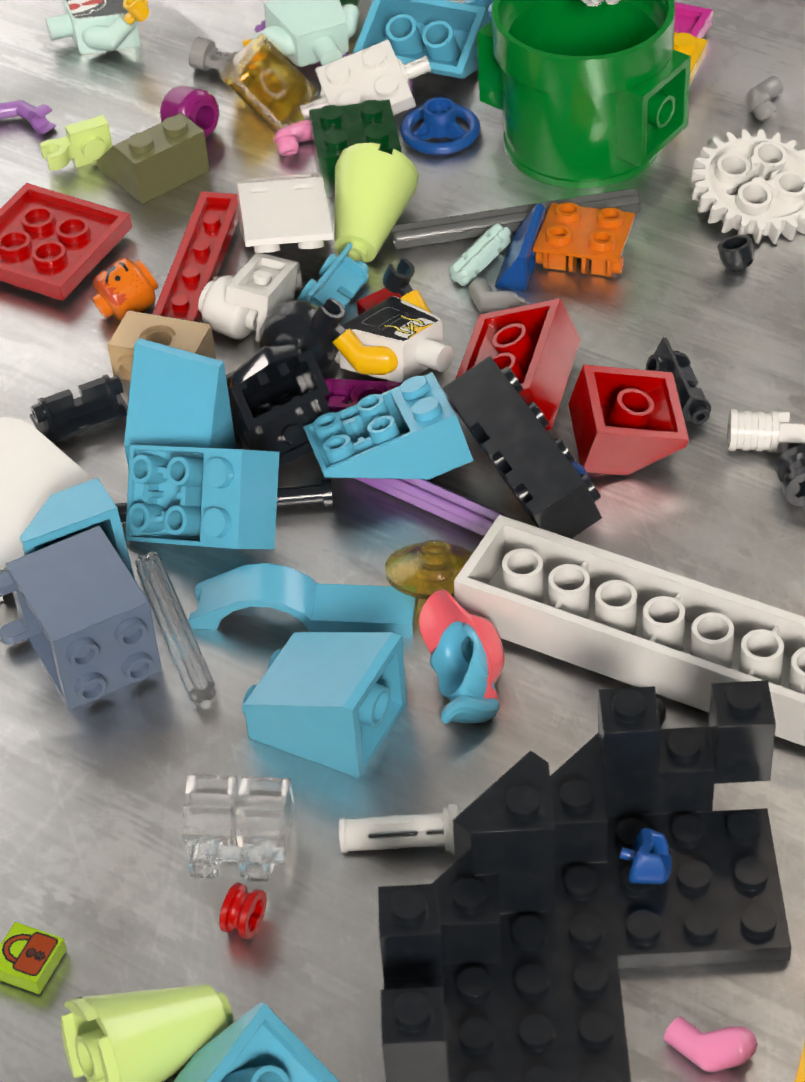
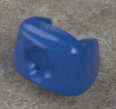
(649, 858)

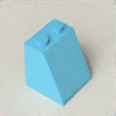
(330, 697)

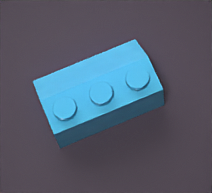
(431, 28)

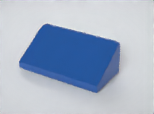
(520, 258)

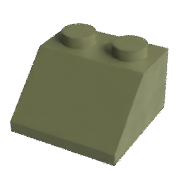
(157, 158)

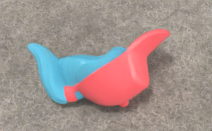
(465, 657)

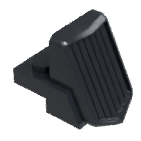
(277, 397)

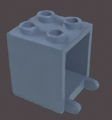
(82, 617)

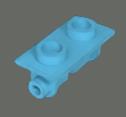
(337, 274)

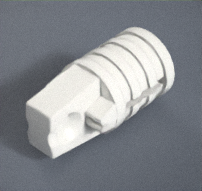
(762, 431)

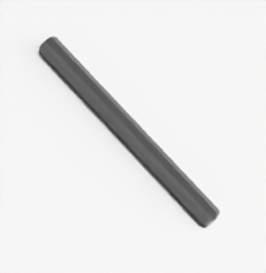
(476, 224)

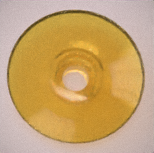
(426, 567)

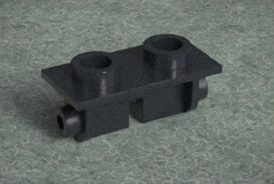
(692, 399)
(62, 416)

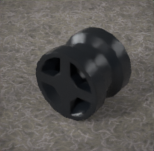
(791, 472)

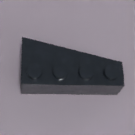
(523, 451)

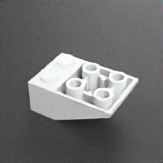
(283, 211)

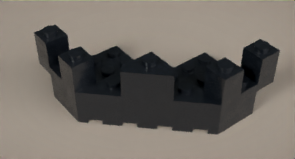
(523, 939)

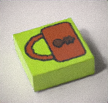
(29, 957)

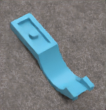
(315, 604)

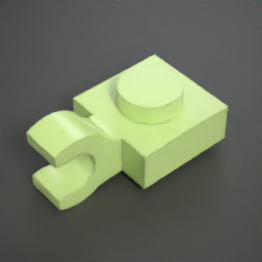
(83, 144)

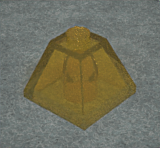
(267, 83)

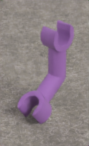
(34, 114)

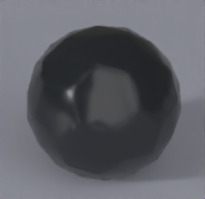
(293, 325)

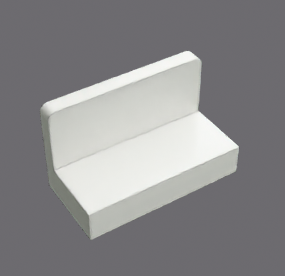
(263, 285)

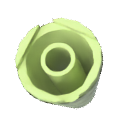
(370, 197)
(141, 1032)

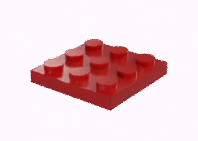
(55, 239)

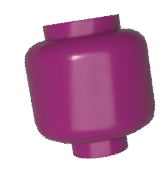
(193, 103)

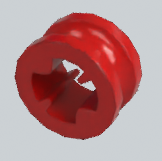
(242, 911)

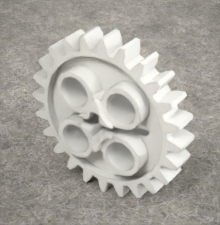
(752, 185)

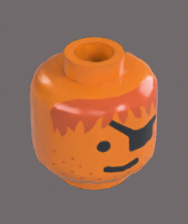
(123, 288)

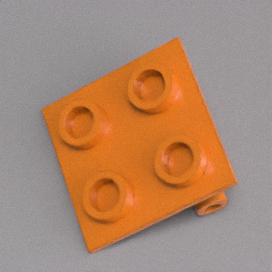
(584, 235)

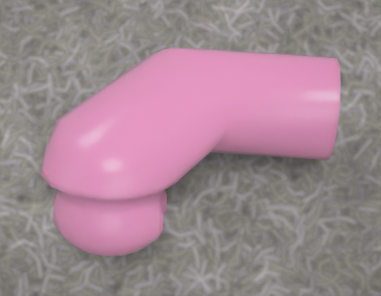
(289, 137)
(713, 1049)

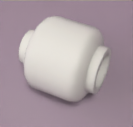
(224, 317)

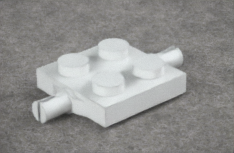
(366, 76)

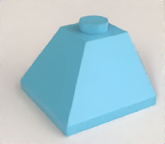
(73, 513)
(255, 1050)

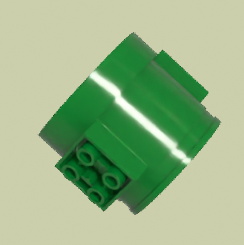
(584, 86)

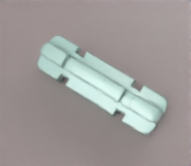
(480, 254)

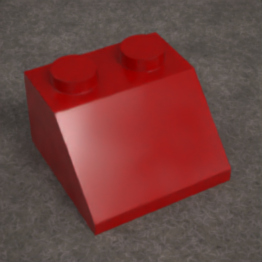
(625, 418)

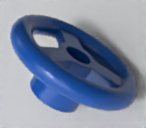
(440, 122)

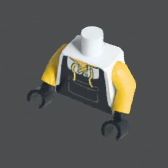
(391, 338)

